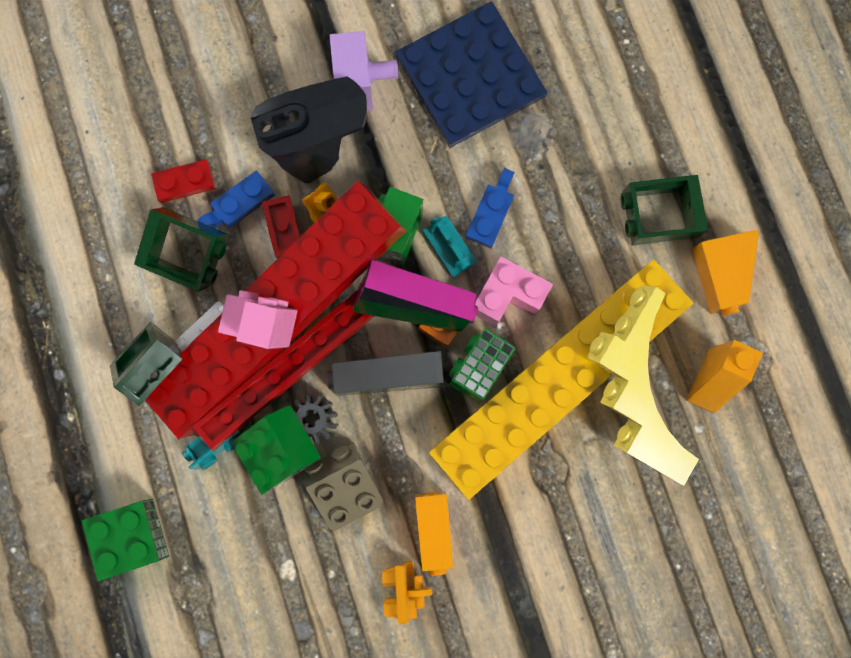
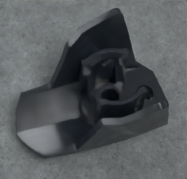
(310, 125)

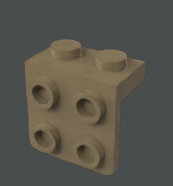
(341, 487)

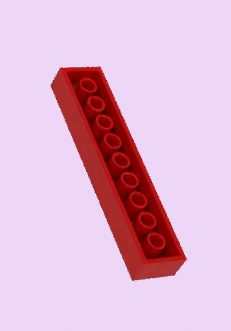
(305, 275)

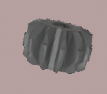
(320, 425)

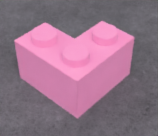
(510, 285)
(258, 320)

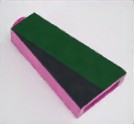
(413, 298)

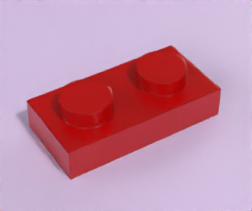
(183, 181)
(281, 223)

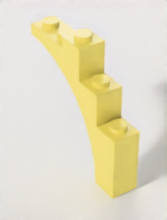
(630, 392)

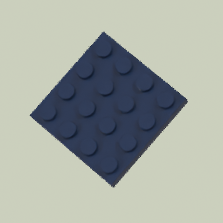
(471, 74)

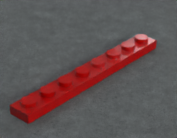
(280, 374)

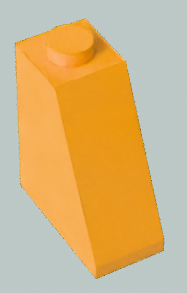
(727, 270)
(723, 374)
(434, 532)

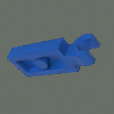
(238, 202)
(491, 211)

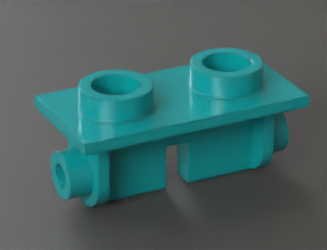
(449, 245)
(203, 455)

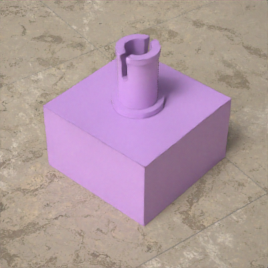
(351, 60)

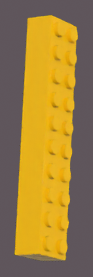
(546, 389)

